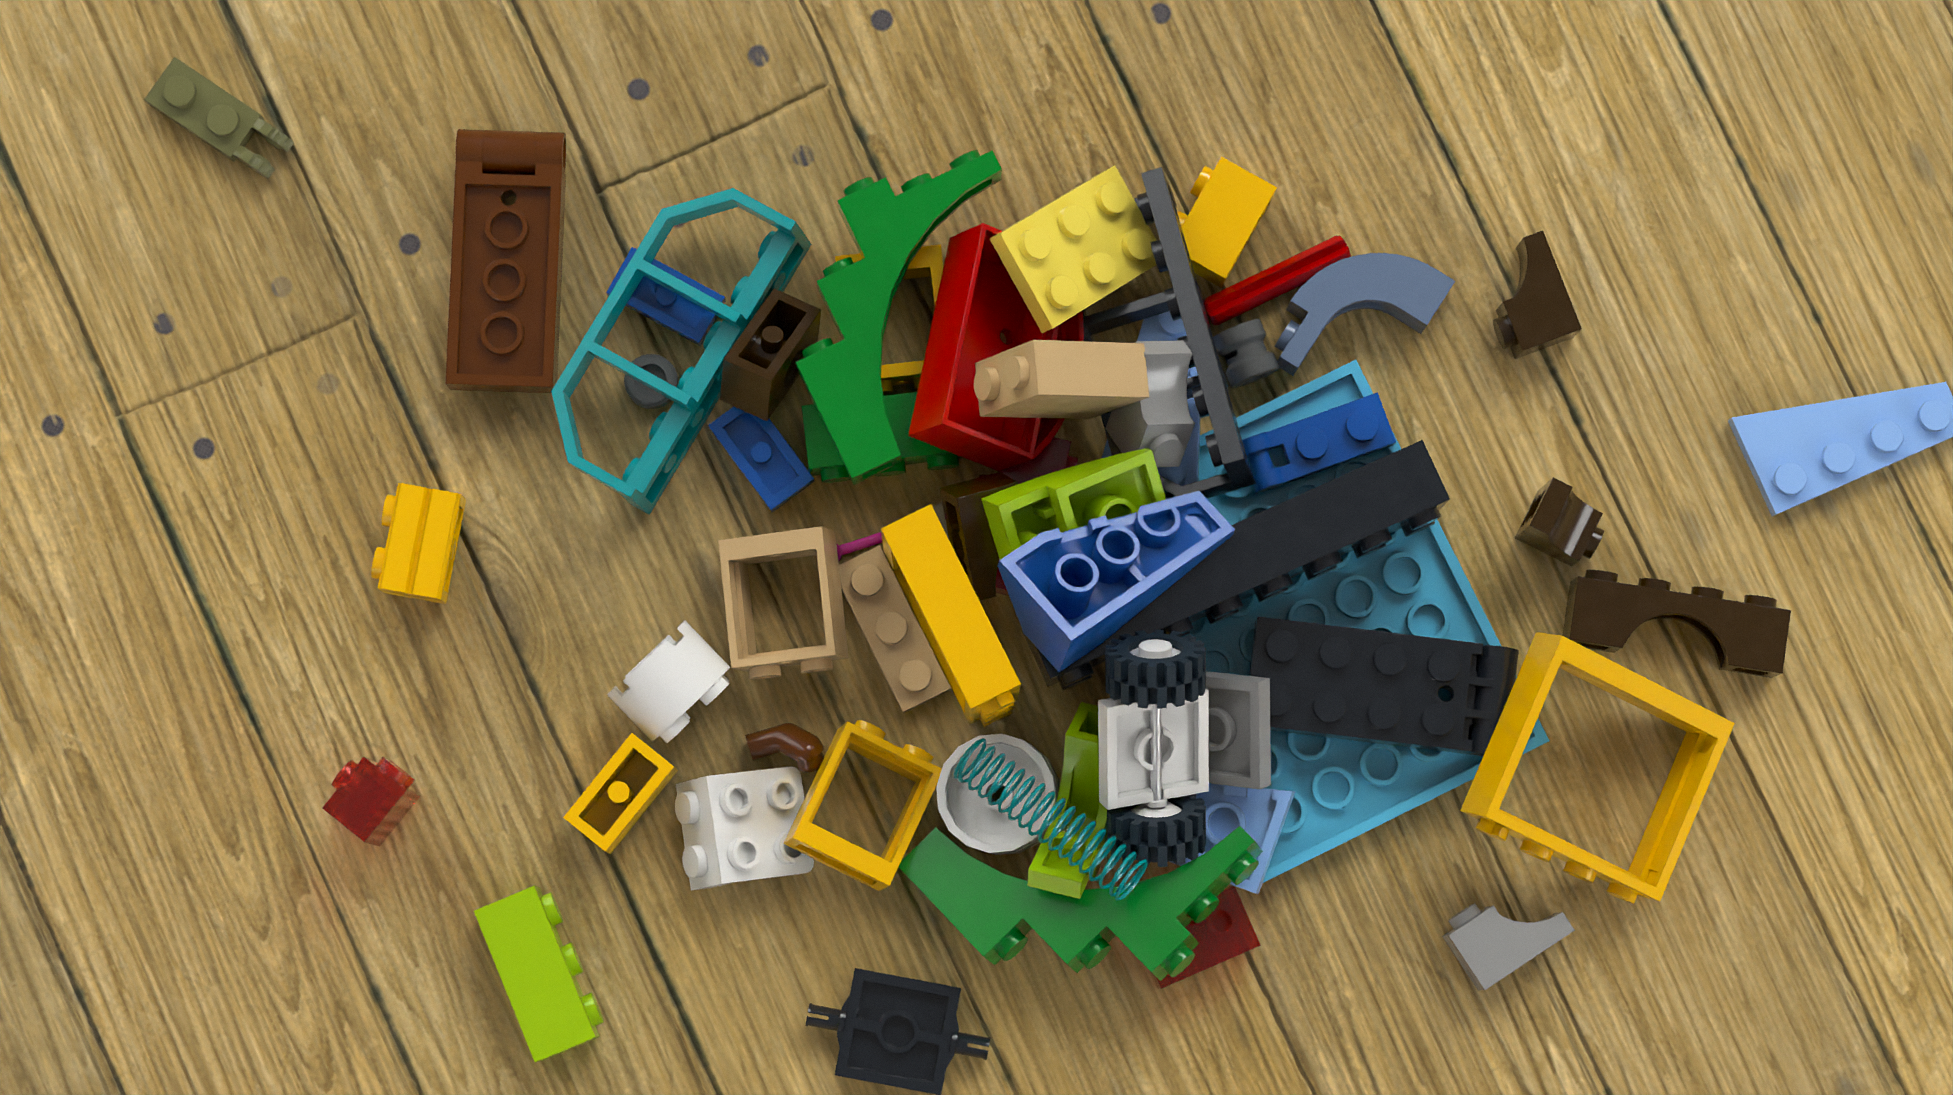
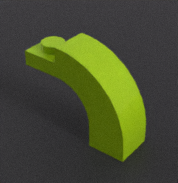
(1080, 789)

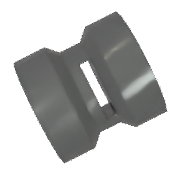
(1246, 353)

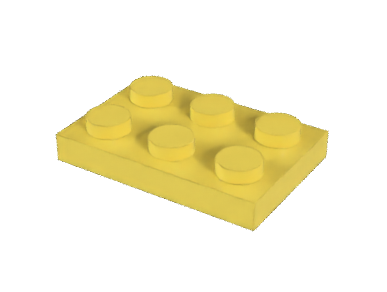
(1077, 249)

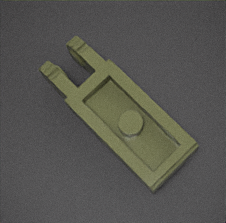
(214, 115)

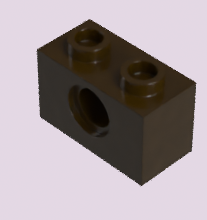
(765, 356)

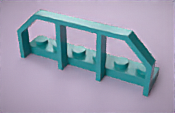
(699, 385)

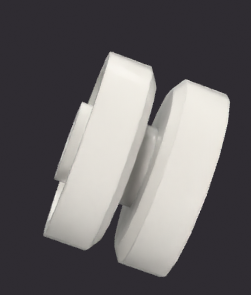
(978, 822)

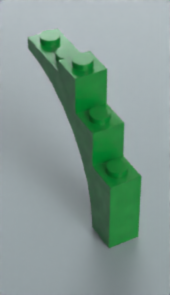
(859, 296)
(999, 909)

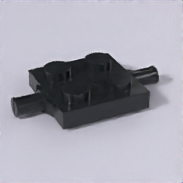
(897, 1031)

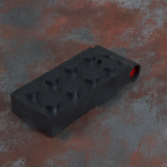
(1382, 685)

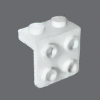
(739, 826)

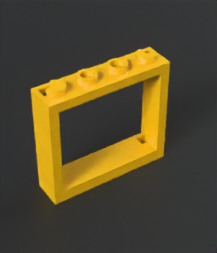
(951, 616)
(1678, 800)

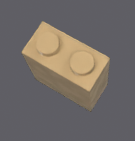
(1061, 379)

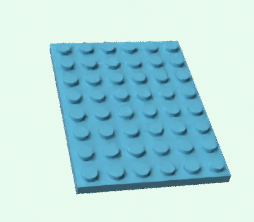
(1400, 589)

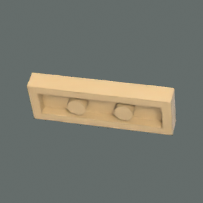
(891, 629)

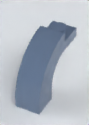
(1364, 281)

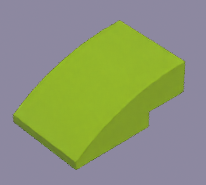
(1073, 497)

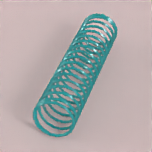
(1057, 829)

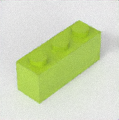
(539, 972)

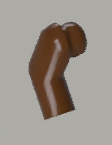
(789, 740)

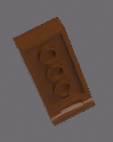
(506, 261)

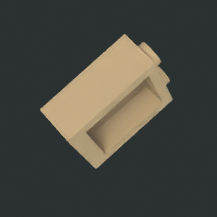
(734, 560)

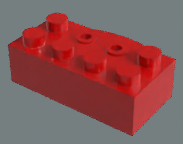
(970, 312)

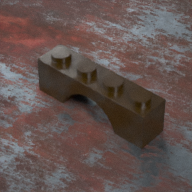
(1743, 635)

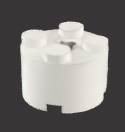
(670, 683)

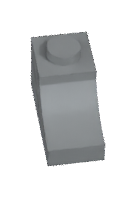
(1164, 417)
(1496, 946)

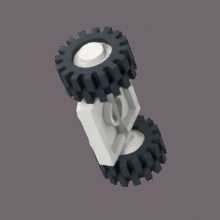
(1155, 745)

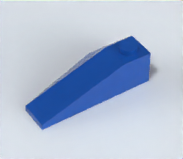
(1095, 578)

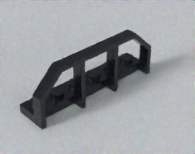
(1184, 303)

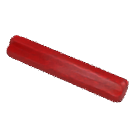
(1274, 281)

